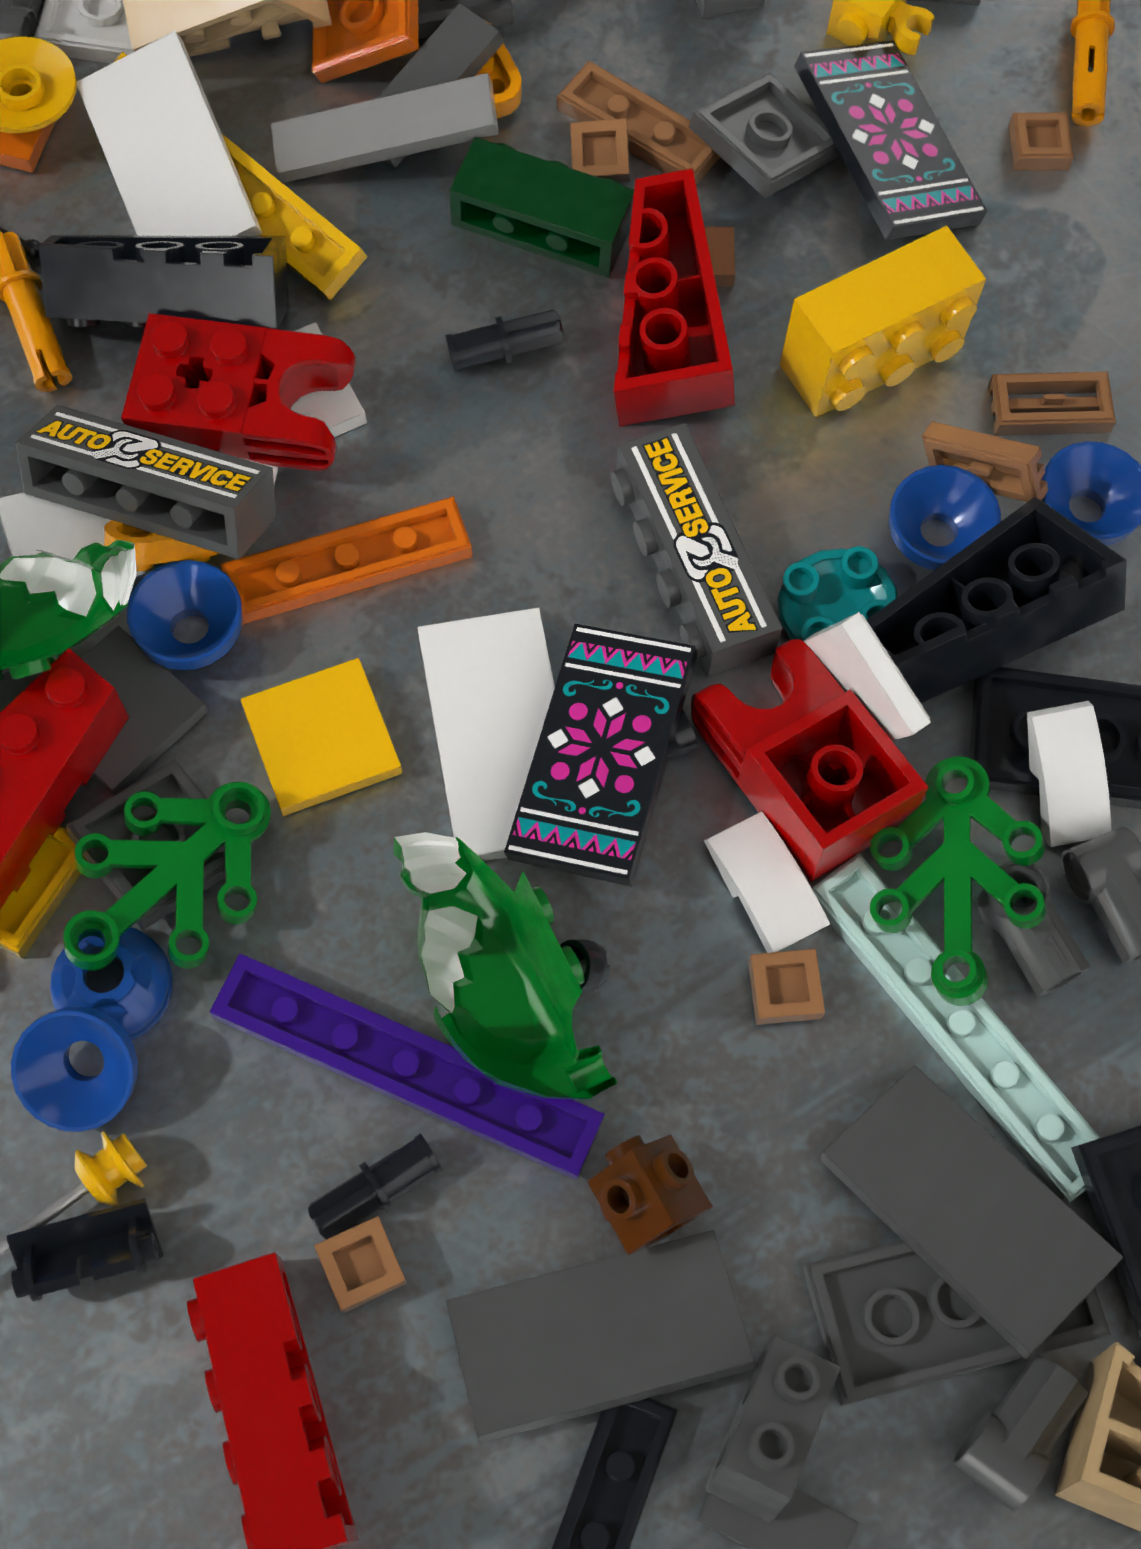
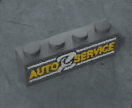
(147, 481)
(696, 550)

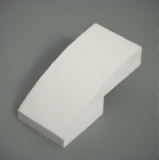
(1071, 773)
(767, 882)

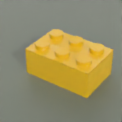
(881, 322)

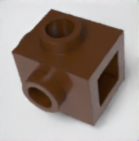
(648, 1191)

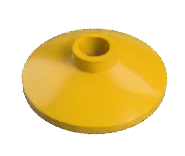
(34, 84)

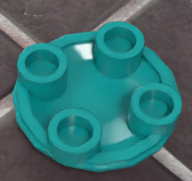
(832, 588)

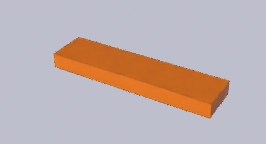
(349, 559)

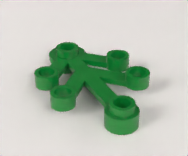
(173, 865)
(956, 865)

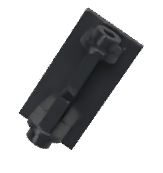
(83, 1247)

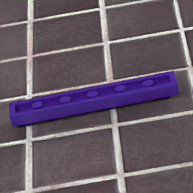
(403, 1065)

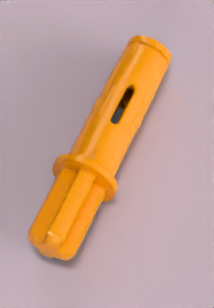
(1091, 34)
(21, 293)

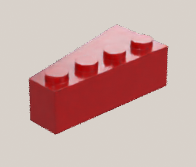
(672, 322)
(48, 749)
(270, 1408)

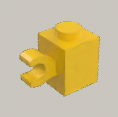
(872, 21)

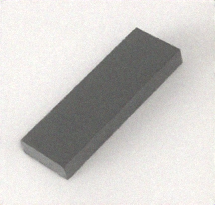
(450, 54)

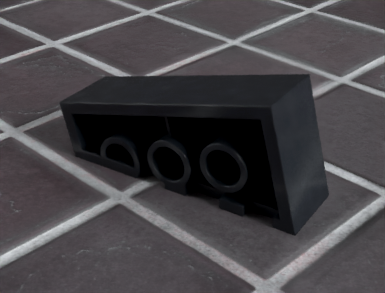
(165, 275)
(1001, 600)

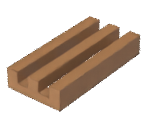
(1053, 411)
(1001, 463)

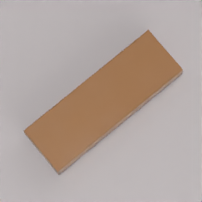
(654, 130)

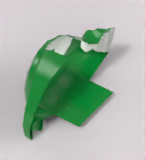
(65, 605)
(498, 971)

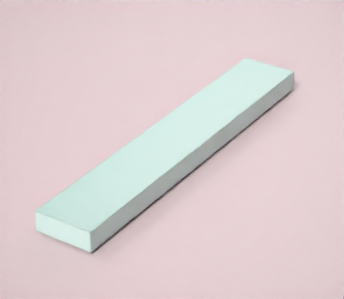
(966, 1037)

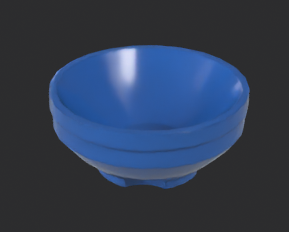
(1103, 475)
(945, 496)
(180, 592)
(139, 998)
(51, 1085)

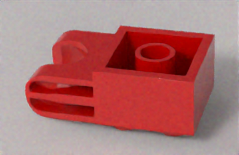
(236, 388)
(811, 763)

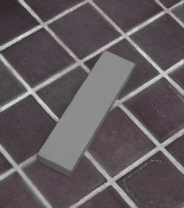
(384, 128)

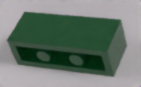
(541, 206)

